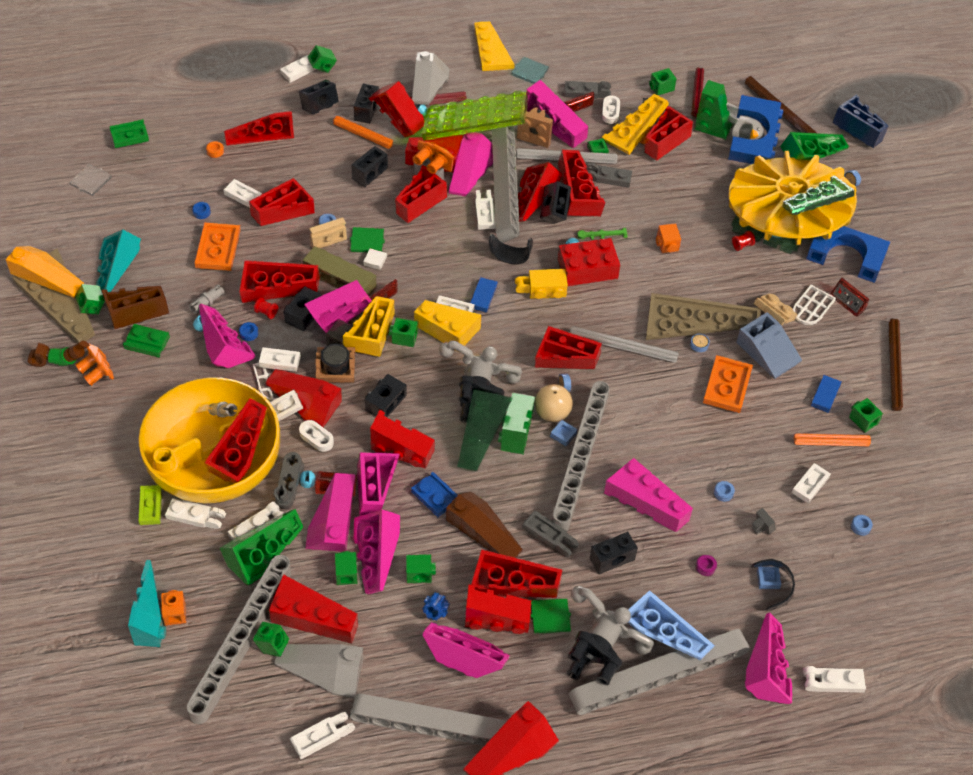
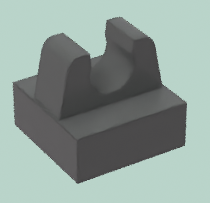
(763, 522)

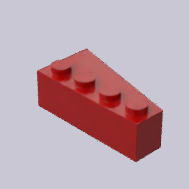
(584, 194)
(276, 280)
(515, 576)
(311, 612)

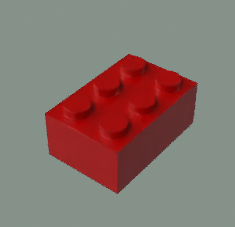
(589, 261)

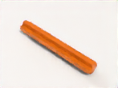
(363, 132)
(832, 439)

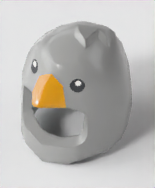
(748, 128)

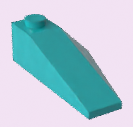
(116, 255)
(145, 616)

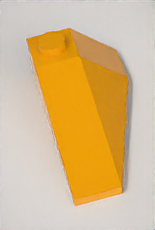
(43, 270)

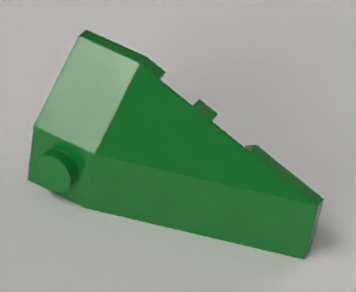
(807, 145)
(253, 551)

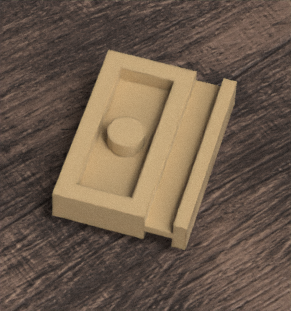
(328, 233)
(778, 310)

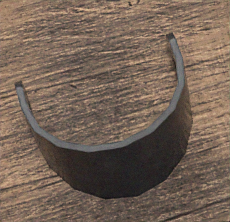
(509, 254)
(779, 564)

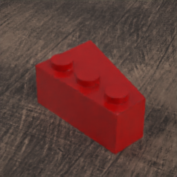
(399, 107)
(668, 133)
(420, 195)
(567, 351)
(395, 439)
(497, 612)

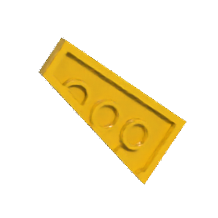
(491, 49)
(633, 129)

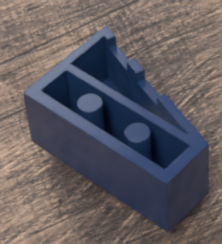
(860, 122)

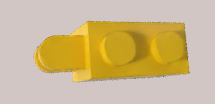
(543, 283)

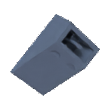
(768, 345)

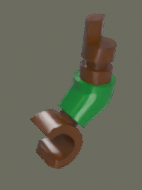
(57, 356)

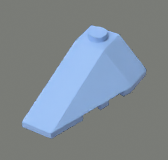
(663, 624)

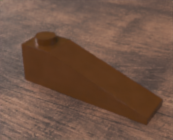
(481, 524)

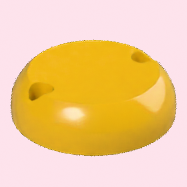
(182, 434)

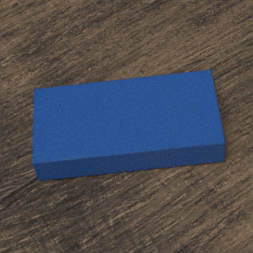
(484, 294)
(826, 393)

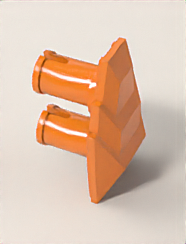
(439, 157)
(94, 356)

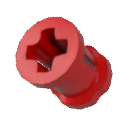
(744, 240)
(266, 308)

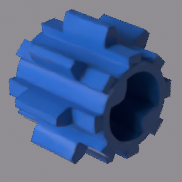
(435, 606)

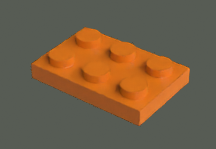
(217, 246)
(728, 384)

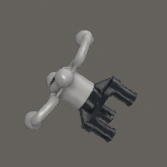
(479, 373)
(599, 642)

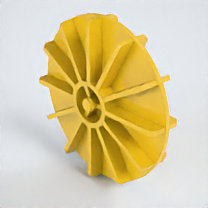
(762, 187)

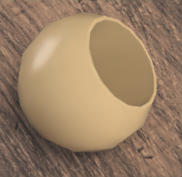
(553, 403)

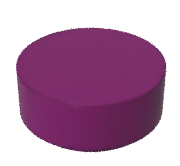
(706, 565)

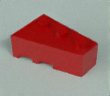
(450, 143)
(282, 203)

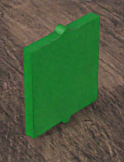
(366, 239)
(550, 616)

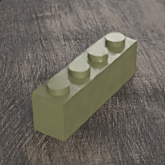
(338, 271)

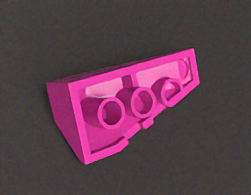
(472, 162)
(222, 341)
(332, 519)
(376, 539)
(767, 666)

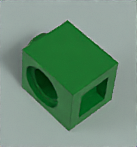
(662, 81)
(90, 299)
(404, 332)
(865, 415)
(346, 568)
(420, 568)
(271, 639)

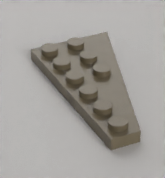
(58, 306)
(686, 316)

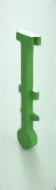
(582, 234)

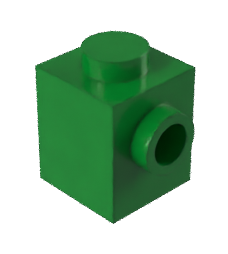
(322, 58)

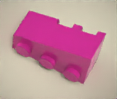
(339, 304)
(374, 479)

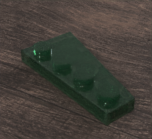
(824, 194)
(482, 424)

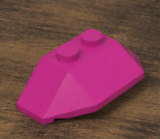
(464, 651)

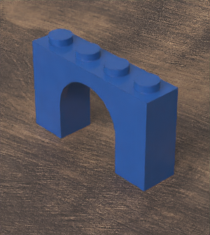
(765, 112)
(870, 247)

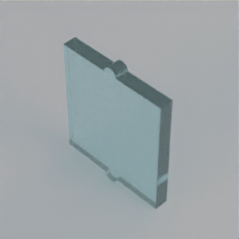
(529, 70)

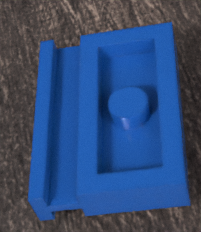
(434, 494)

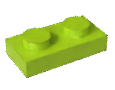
(150, 505)

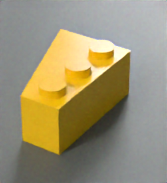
(447, 322)
(372, 328)

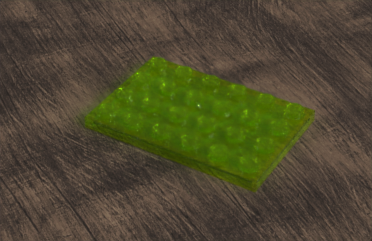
(475, 115)

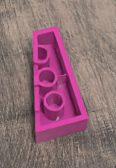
(566, 123)
(649, 495)

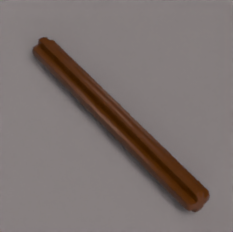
(788, 114)
(895, 365)

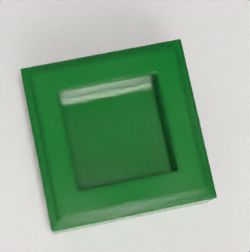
(598, 146)

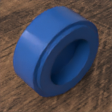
(201, 210)
(248, 331)

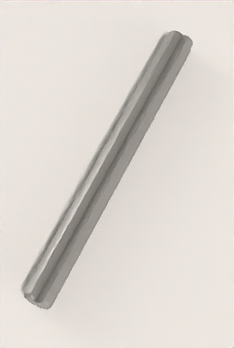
(554, 155)
(626, 344)

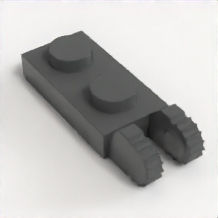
(576, 89)
(609, 175)
(549, 533)

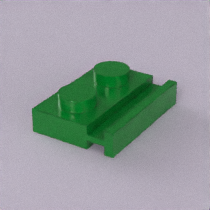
(129, 133)
(146, 340)

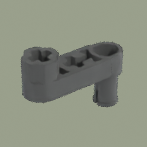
(284, 497)

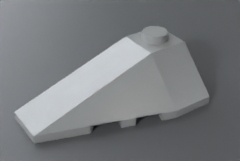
(429, 77)
(326, 665)

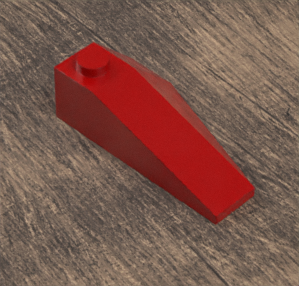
(268, 128)
(532, 187)
(317, 396)
(237, 446)
(518, 741)

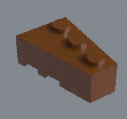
(135, 305)

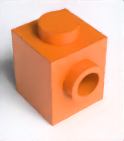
(668, 238)
(173, 607)

